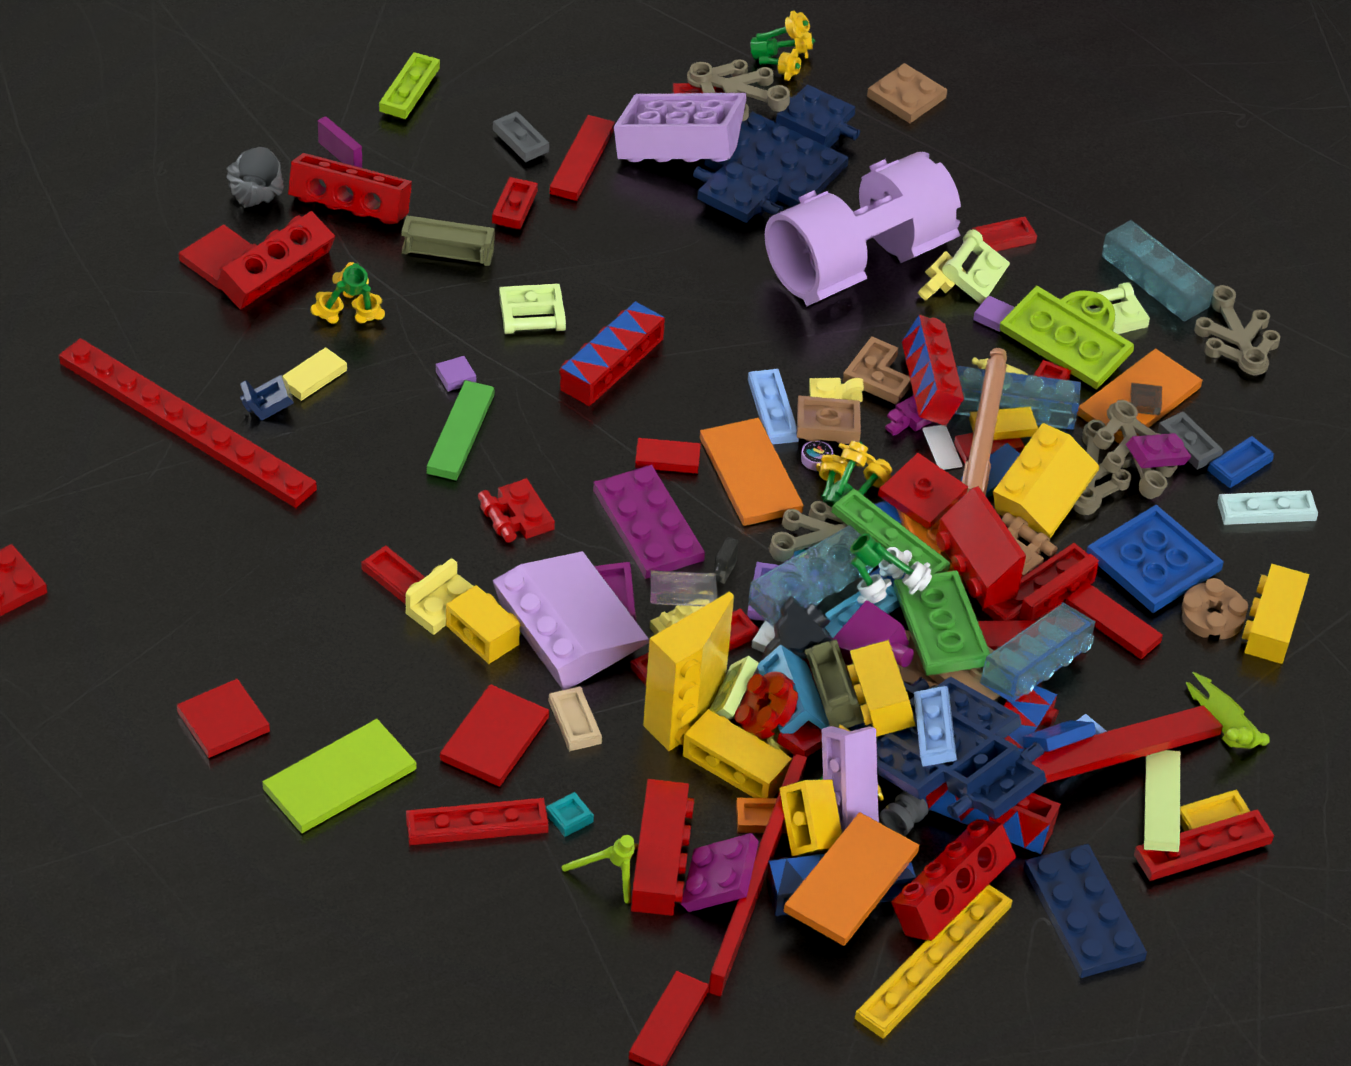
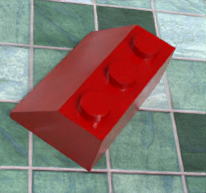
(981, 549)

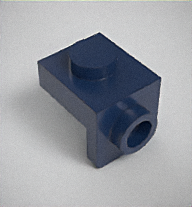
(266, 398)

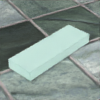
(1267, 507)

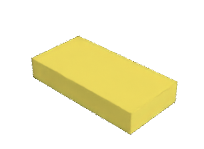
(314, 373)

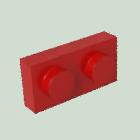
(514, 203)

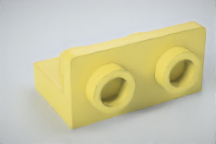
(428, 598)

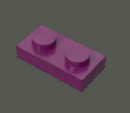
(1158, 450)

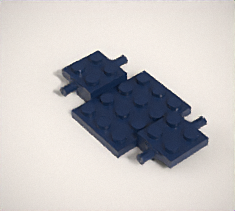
(780, 157)
(988, 768)

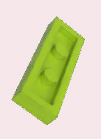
(409, 85)

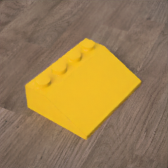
(686, 670)

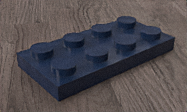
(1084, 910)

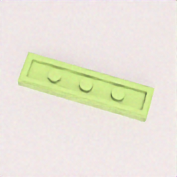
(1162, 801)

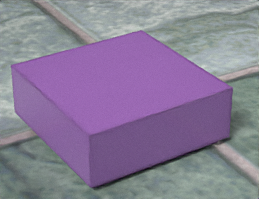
(992, 312)
(455, 372)

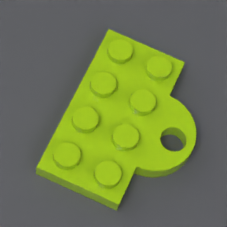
(1070, 333)

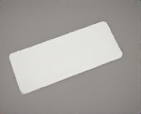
(942, 447)

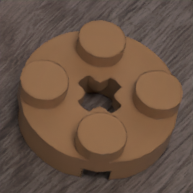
(1218, 596)

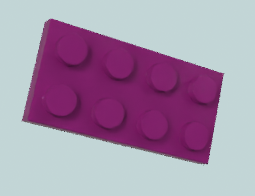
(648, 521)

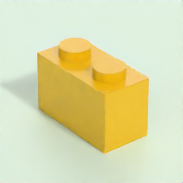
(483, 624)
(811, 816)

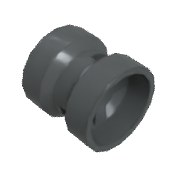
(904, 813)

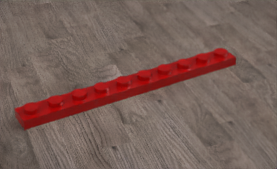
(188, 423)

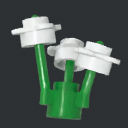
(891, 563)

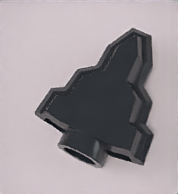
(799, 628)

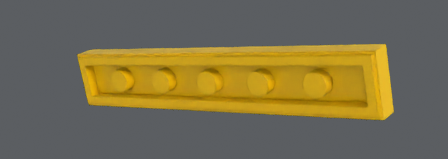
(931, 963)

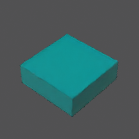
(569, 814)

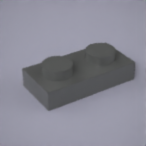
(521, 136)
(1196, 441)

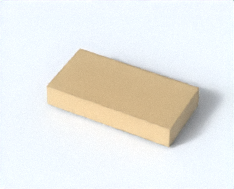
(575, 718)

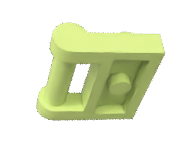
(983, 272)
(532, 301)
(1129, 312)

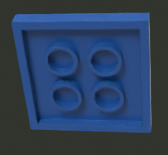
(1155, 558)

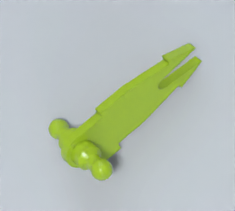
(1237, 728)

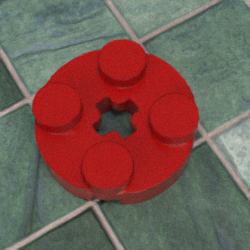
(753, 711)

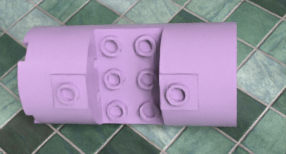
(823, 242)

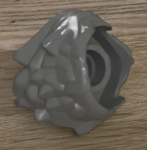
(255, 177)

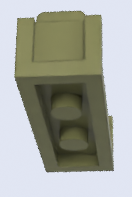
(448, 239)
(834, 685)

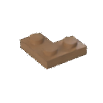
(873, 367)

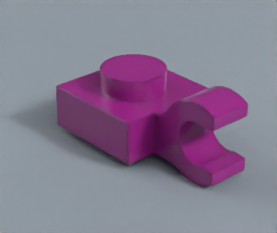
(905, 416)

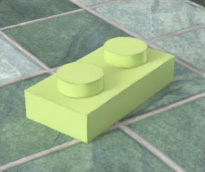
(733, 687)

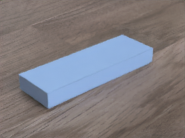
(773, 406)
(935, 726)

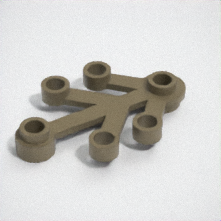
(705, 77)
(1250, 359)
(1123, 417)
(1092, 496)
(784, 544)

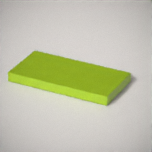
(339, 775)

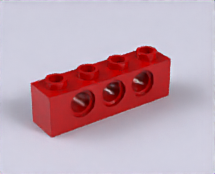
(391, 190)
(245, 287)
(953, 879)

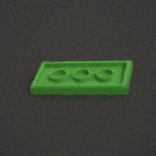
(943, 624)

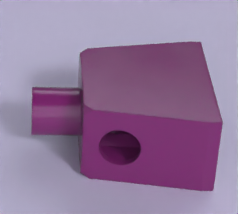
(872, 626)

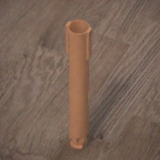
(978, 467)

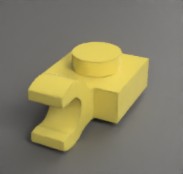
(938, 279)
(834, 389)

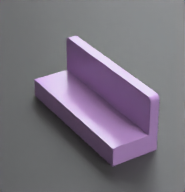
(852, 766)

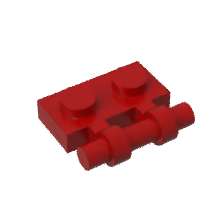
(524, 507)

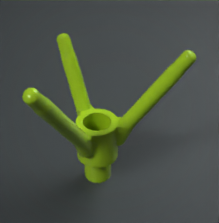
(618, 854)

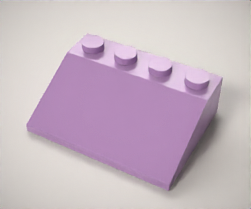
(680, 126)
(569, 616)

